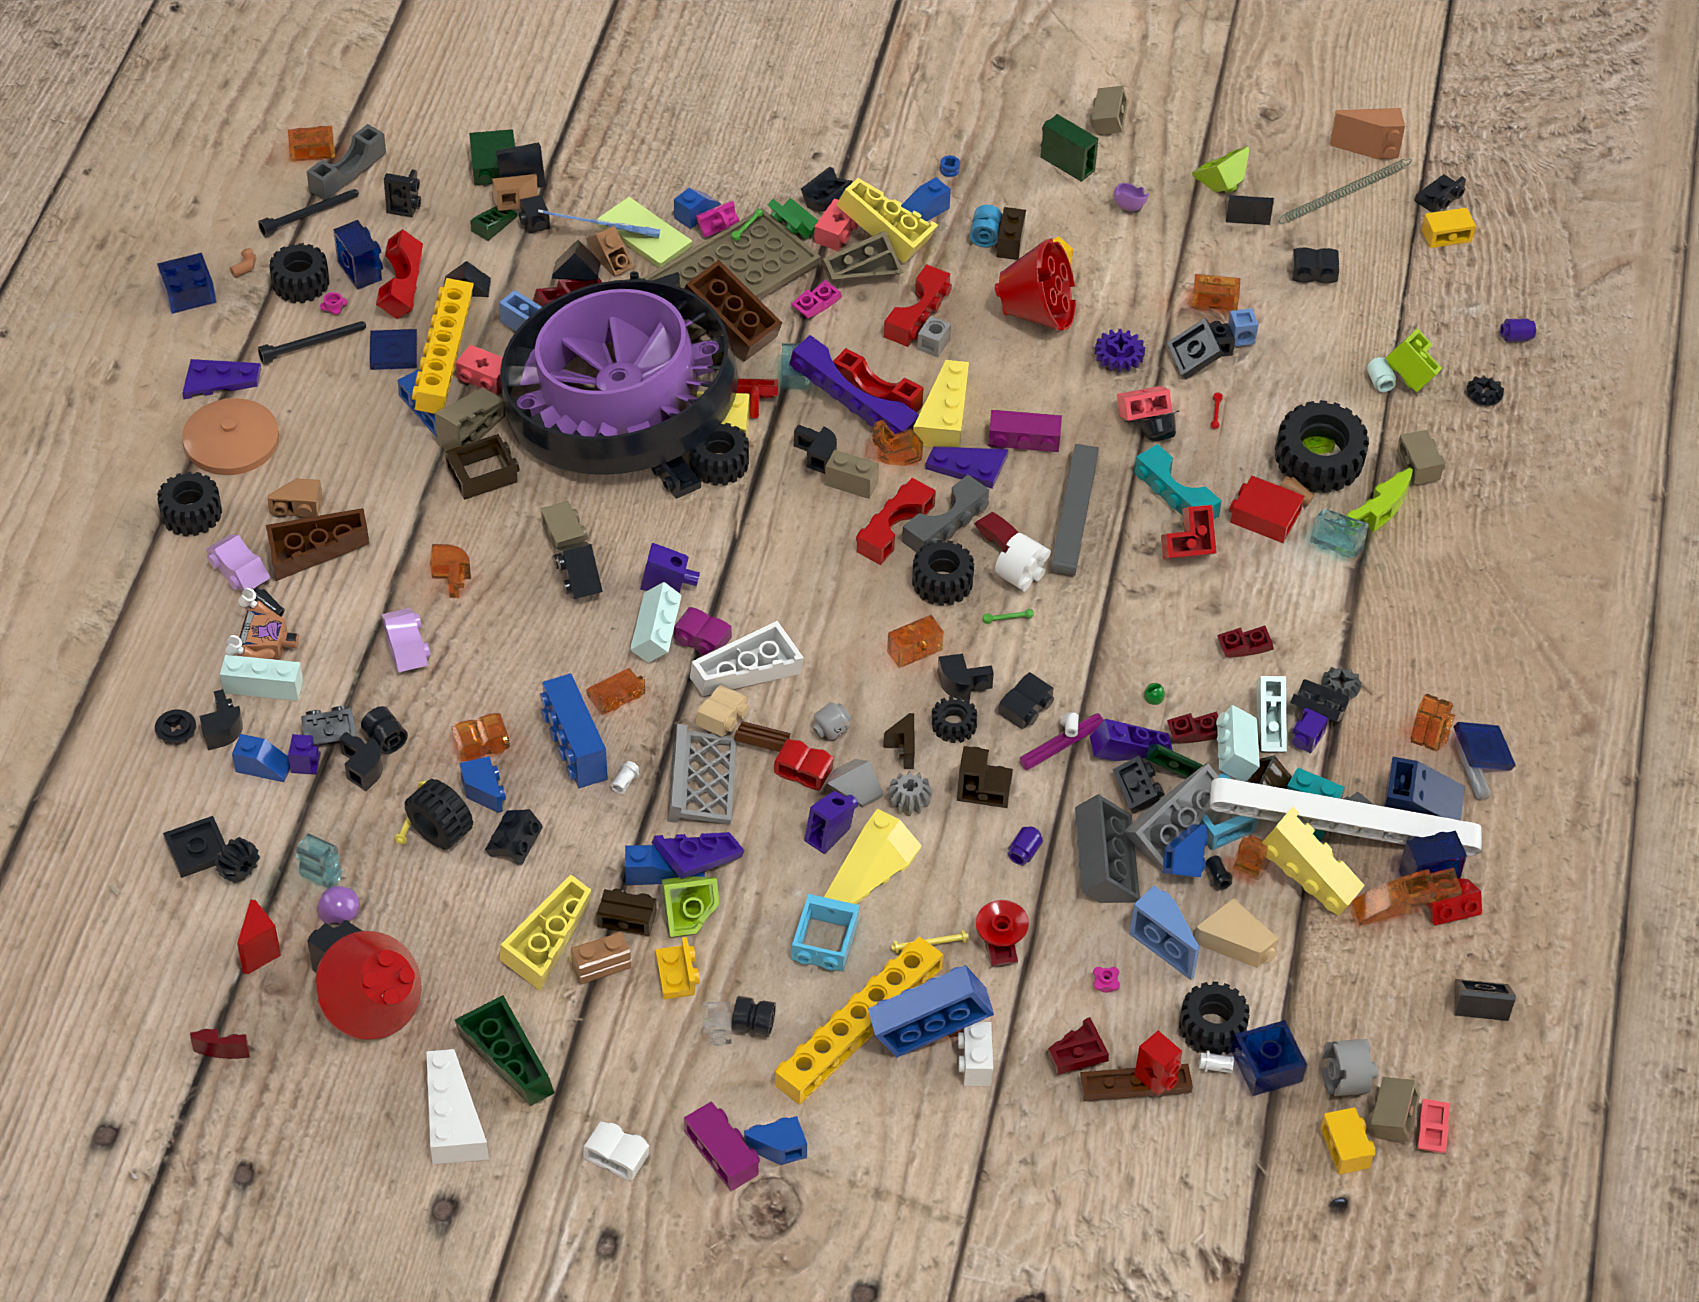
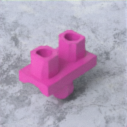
(717, 219)

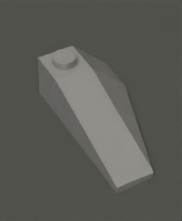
(1172, 815)

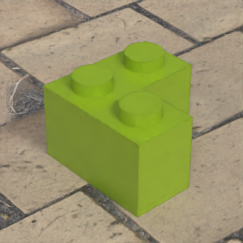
(1414, 361)

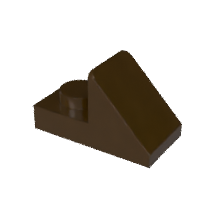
(903, 738)

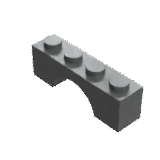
(364, 150)
(967, 499)

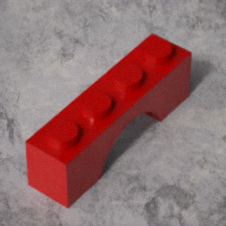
(405, 256)
(906, 322)
(857, 372)
(878, 539)

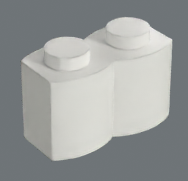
(616, 1150)

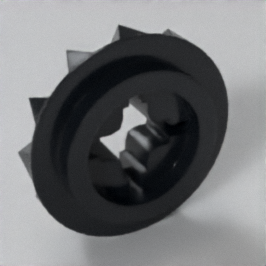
(1489, 397)
(172, 719)

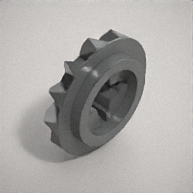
(1352, 683)

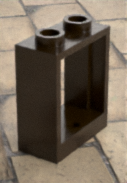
(477, 451)

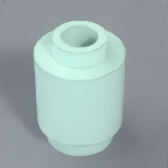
(1381, 374)

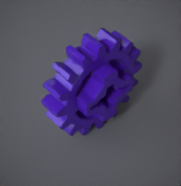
(1119, 350)

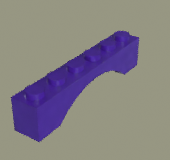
(815, 363)

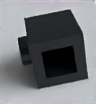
(529, 214)

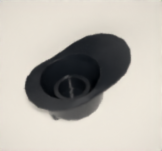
(1158, 427)

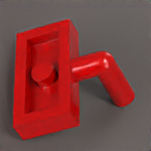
(754, 387)

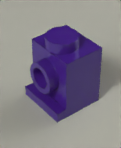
(1309, 730)
(303, 755)

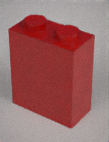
(1266, 508)

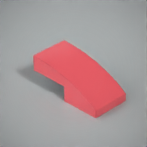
(1433, 1126)

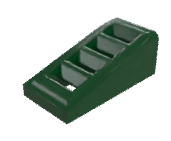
(488, 231)

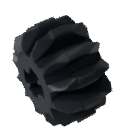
(237, 860)

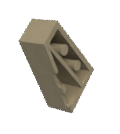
(864, 259)
(468, 419)

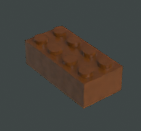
(742, 313)

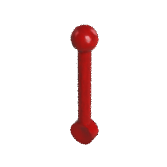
(1217, 397)

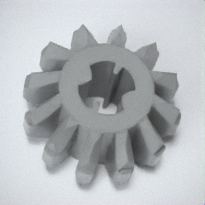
(910, 792)

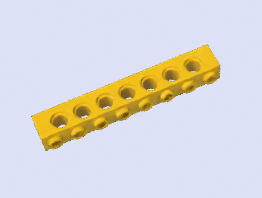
(442, 351)
(820, 1066)

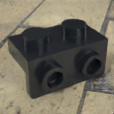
(823, 189)
(515, 835)

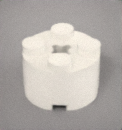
(1022, 561)

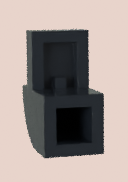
(817, 444)
(960, 681)
(222, 726)
(364, 760)

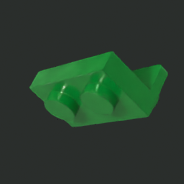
(795, 216)

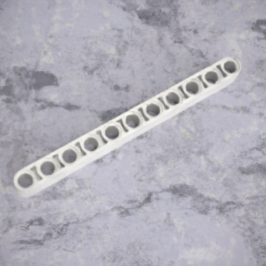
(1337, 814)

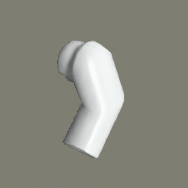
(1070, 722)

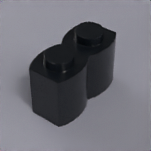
(1315, 265)
(1026, 701)

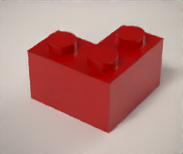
(1197, 537)

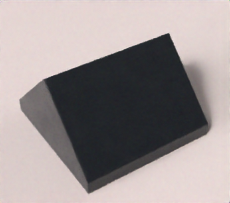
(1248, 209)
(577, 263)
(1483, 999)

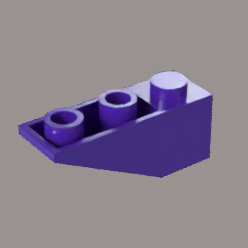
(1125, 741)

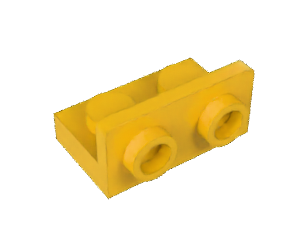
(676, 970)

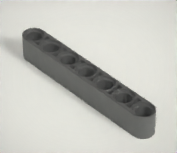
(1074, 509)

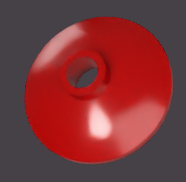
(1004, 914)

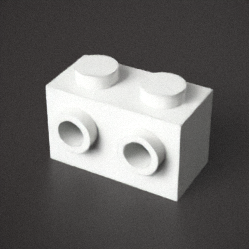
(977, 1054)

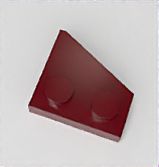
(1078, 1049)

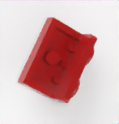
(1458, 907)

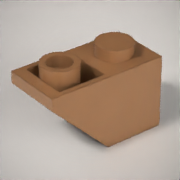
(510, 190)
(610, 250)
(296, 498)

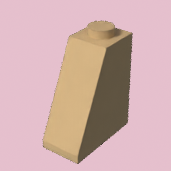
(1237, 935)

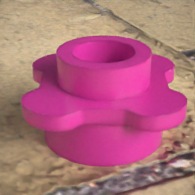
(333, 303)
(1106, 985)

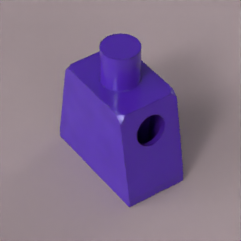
(667, 567)
(829, 820)

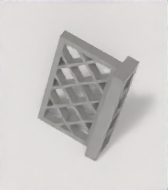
(679, 776)

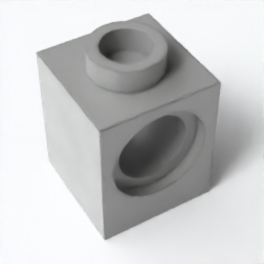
(934, 336)

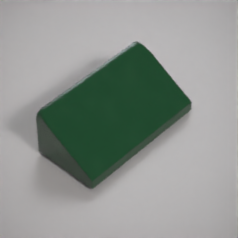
(1172, 761)

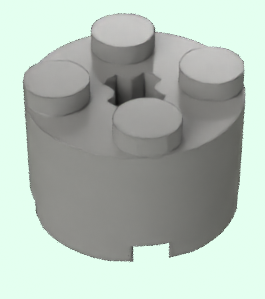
(1348, 1067)

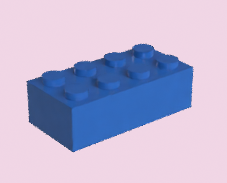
(574, 731)
(930, 1011)

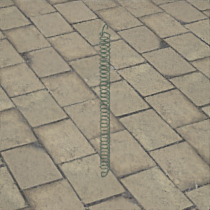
(1342, 188)

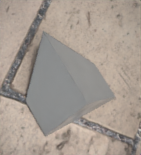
(857, 779)

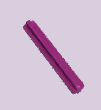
(1060, 742)

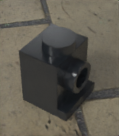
(1224, 336)

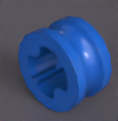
(949, 166)

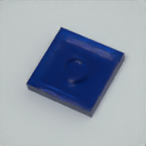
(393, 349)
(1484, 746)

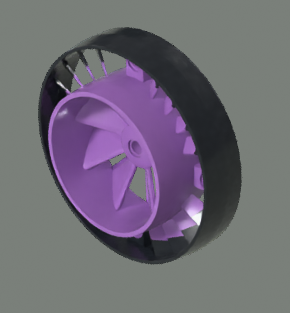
(642, 402)

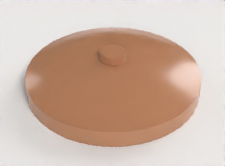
(230, 436)

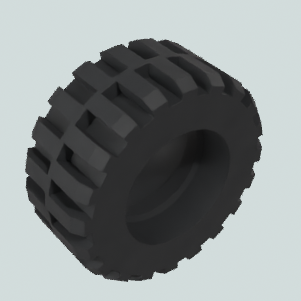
(1317, 470)

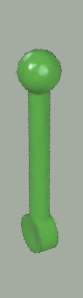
(736, 235)
(988, 618)

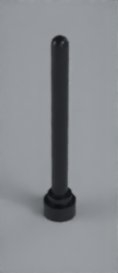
(269, 226)
(268, 353)

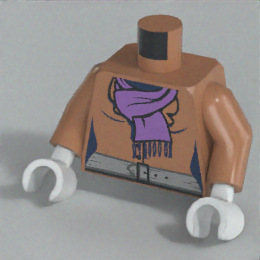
(262, 631)

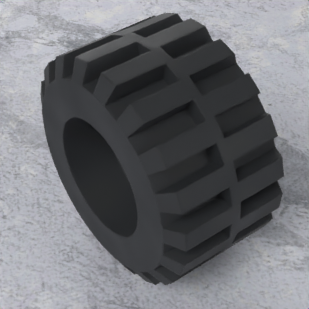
(299, 273)
(725, 466)
(192, 517)
(943, 558)
(438, 814)
(1218, 1001)

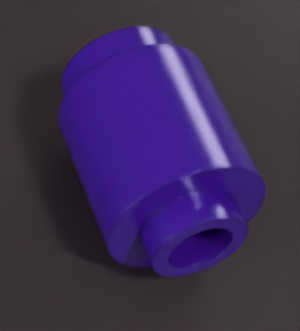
(1518, 330)
(1025, 845)

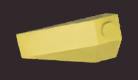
(877, 855)

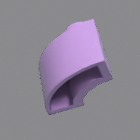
(237, 563)
(405, 640)

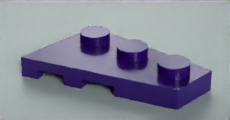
(214, 375)
(958, 462)
(697, 854)

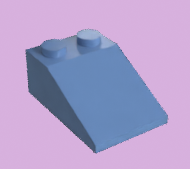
(1164, 931)

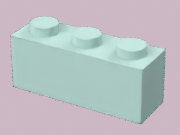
(655, 622)
(261, 677)
(1237, 743)

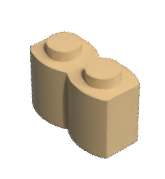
(722, 711)

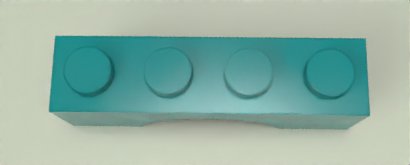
(1155, 469)

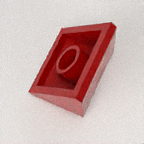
(257, 940)

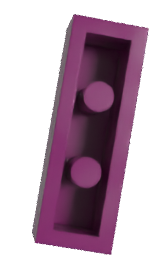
(1025, 430)
(722, 1145)

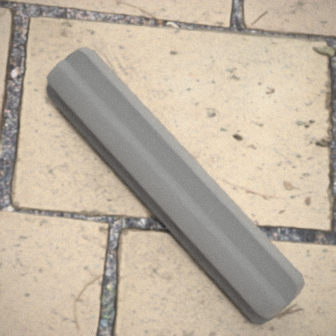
(1474, 774)

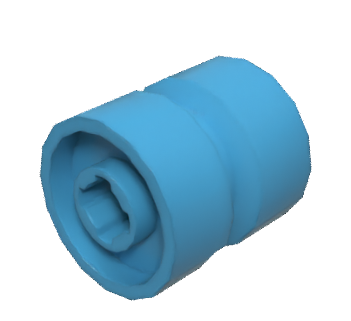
(986, 226)

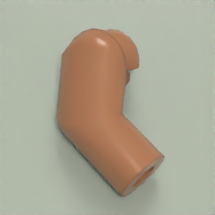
(246, 265)

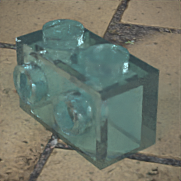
(1339, 533)

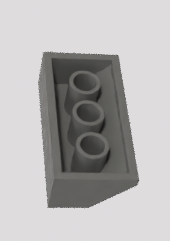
(1106, 852)

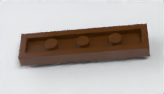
(1123, 1084)

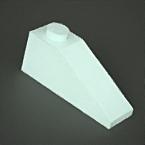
(1272, 713)

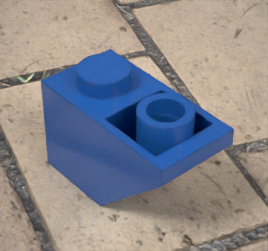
(481, 784)
(1186, 852)
(778, 1141)

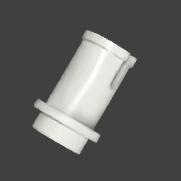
(628, 772)
(1215, 1062)

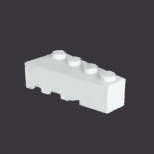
(748, 661)
(452, 1115)

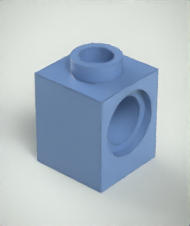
(1243, 326)

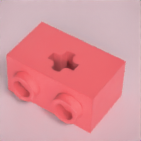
(834, 227)
(480, 369)
(1144, 403)

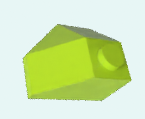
(1225, 171)
(689, 903)

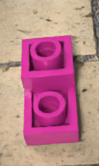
(818, 300)

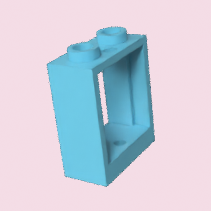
(1229, 830)
(832, 912)

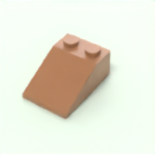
(1369, 132)

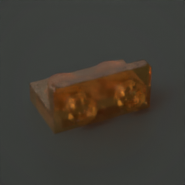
(616, 691)

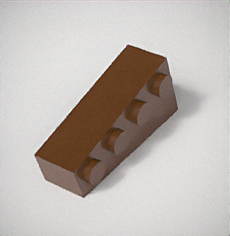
(314, 540)

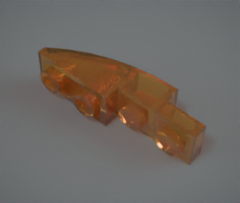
(1404, 893)

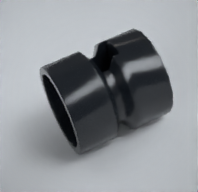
(384, 728)
(755, 1016)

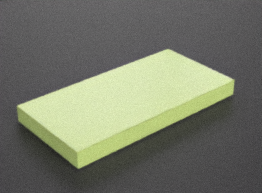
(656, 250)

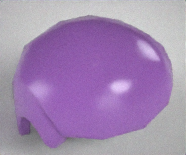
(1130, 197)
(338, 905)

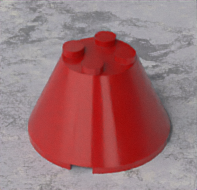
(1039, 287)
(368, 985)

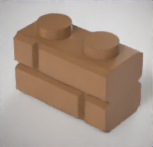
(601, 957)

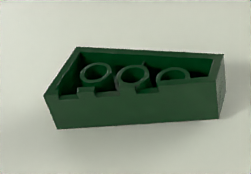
(505, 1047)

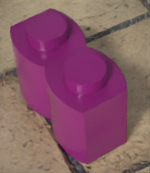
(701, 631)

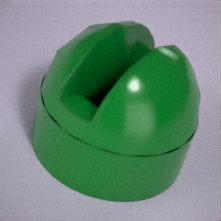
(1157, 694)

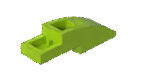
(1385, 502)

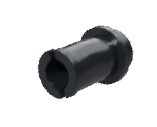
(1221, 878)

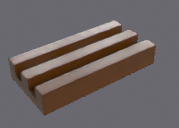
(761, 736)

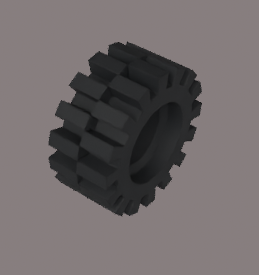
(954, 730)

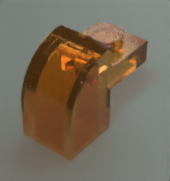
(897, 448)
(452, 564)
(1251, 858)

